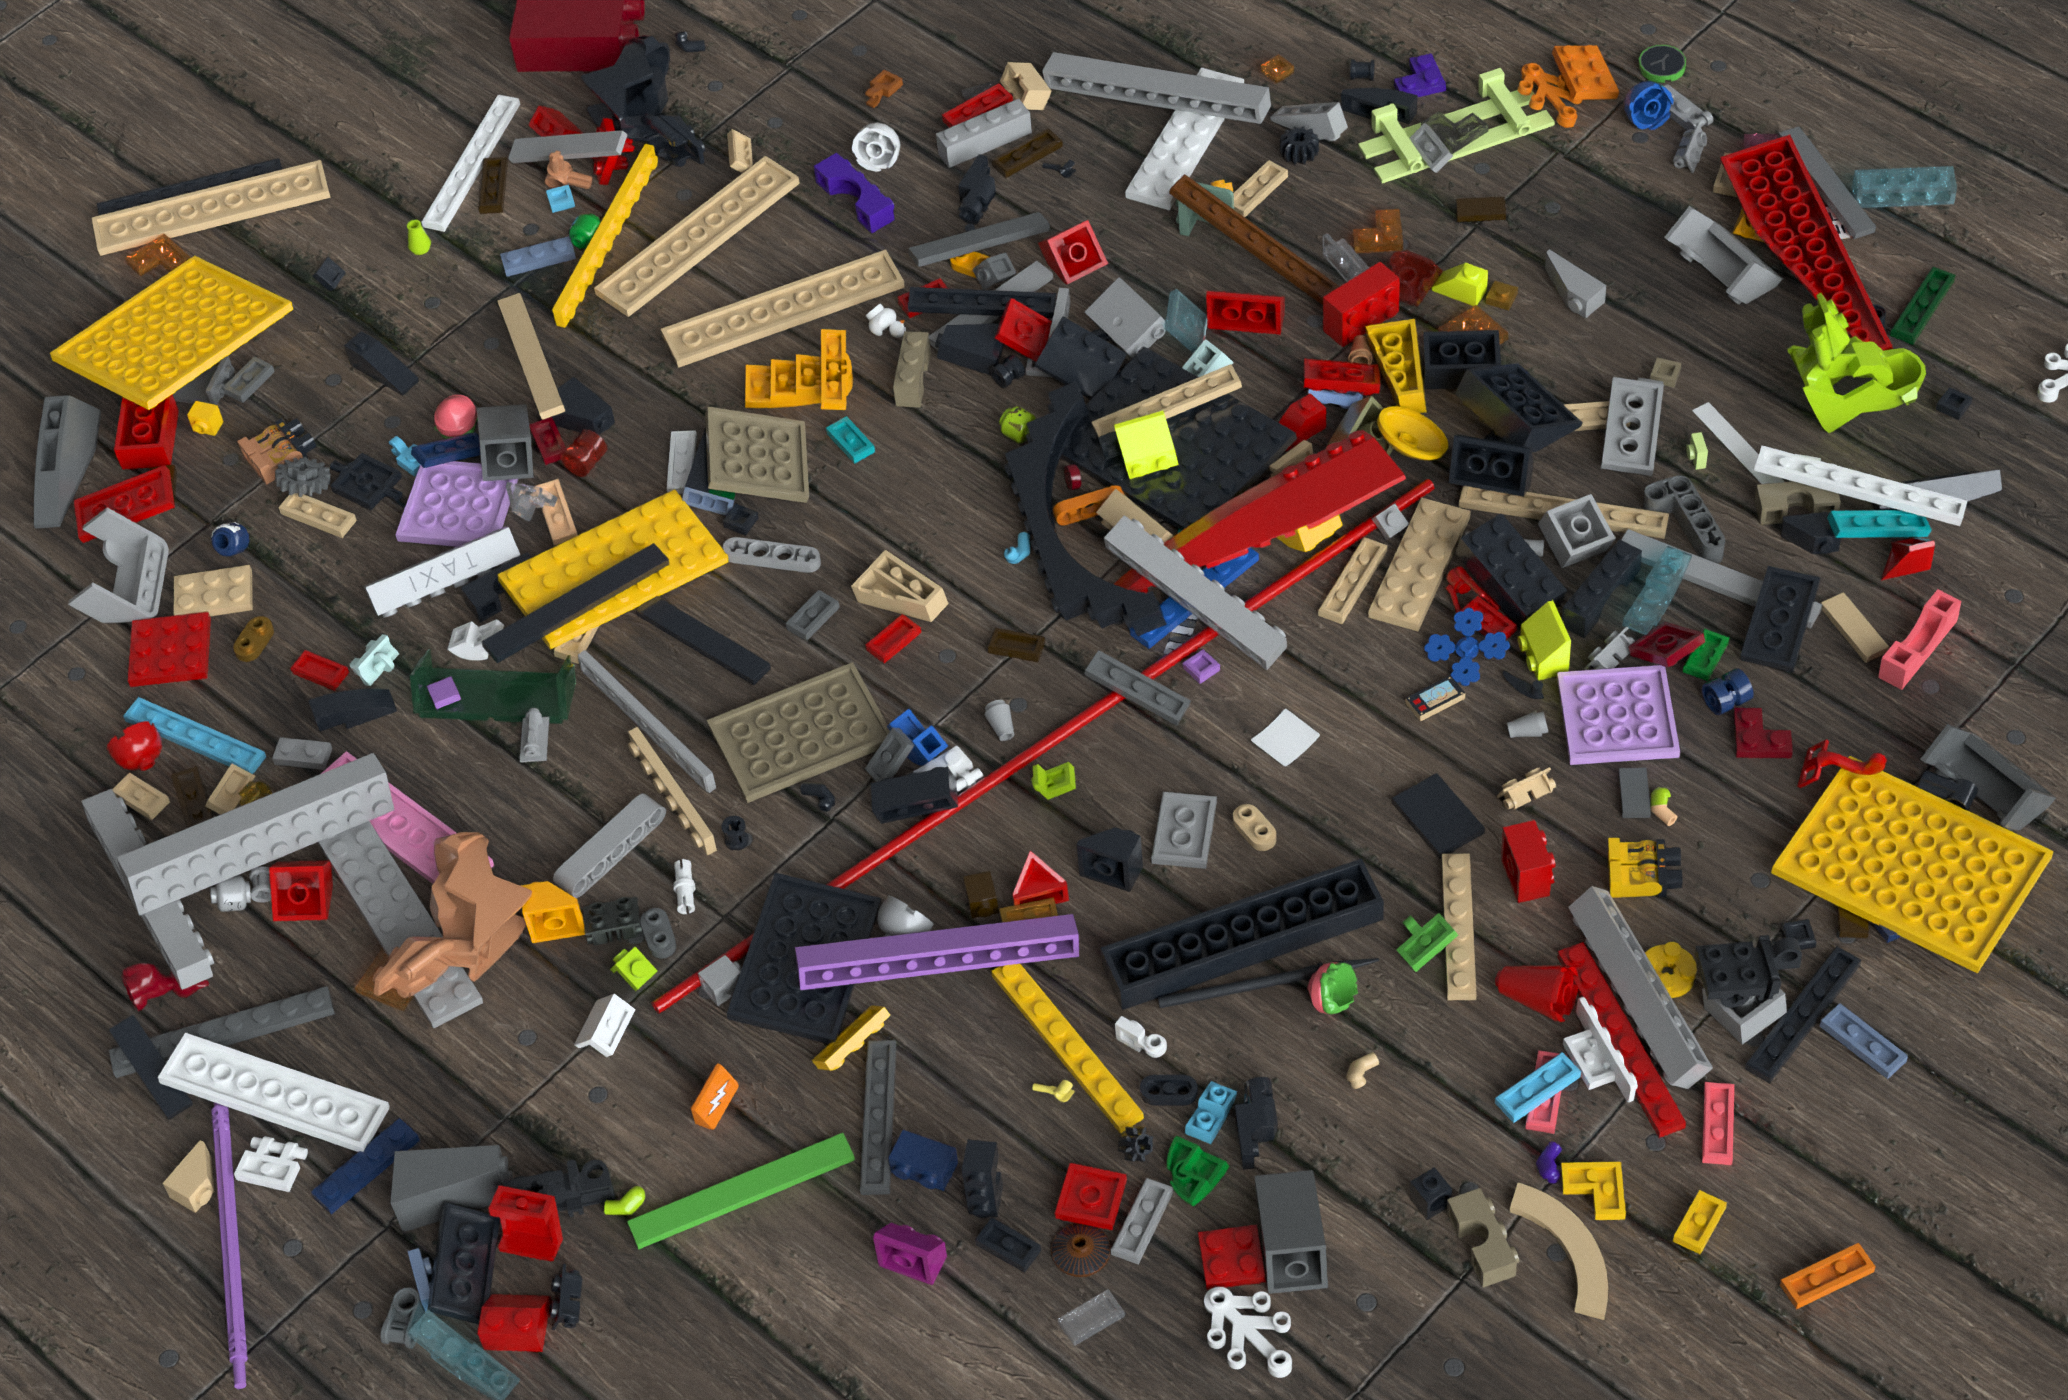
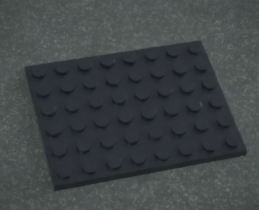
(1217, 444)

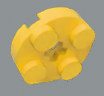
(1680, 961)

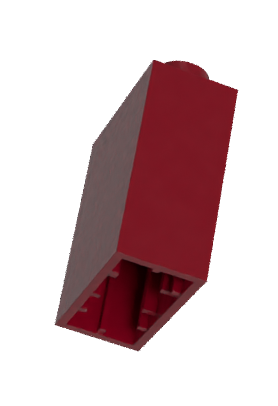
(572, 33)

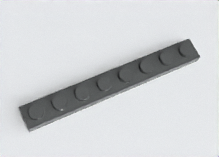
(240, 1025)

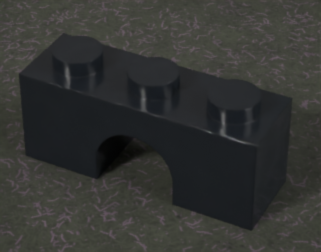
(483, 594)
(980, 1178)

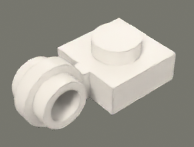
(1134, 1036)

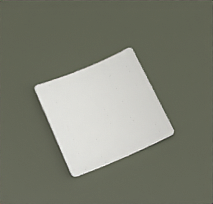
(1286, 738)

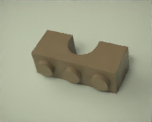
(912, 361)
(1775, 498)
(1474, 1215)

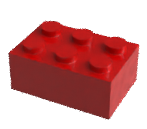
(1361, 303)
(146, 436)

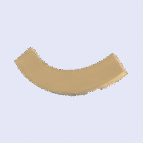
(1576, 1242)

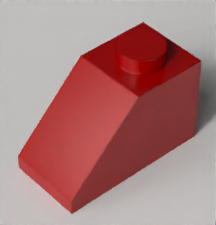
(1305, 418)

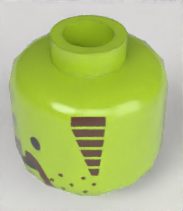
(1014, 423)

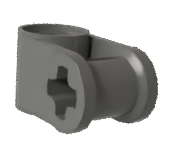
(401, 1320)

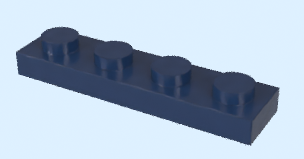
(364, 1166)

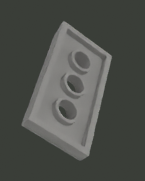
(1649, 395)

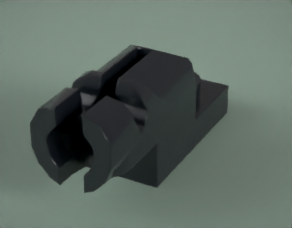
(976, 191)
(1255, 1119)

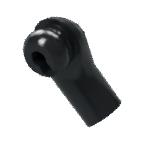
(688, 45)
(825, 797)

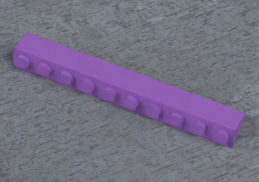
(937, 952)

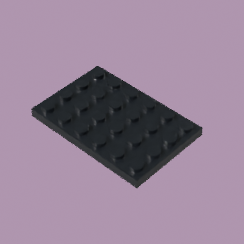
(798, 916)

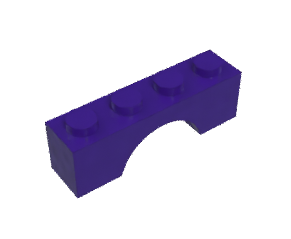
(839, 177)

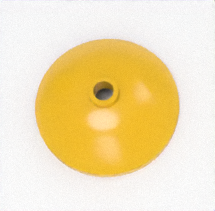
(1412, 433)

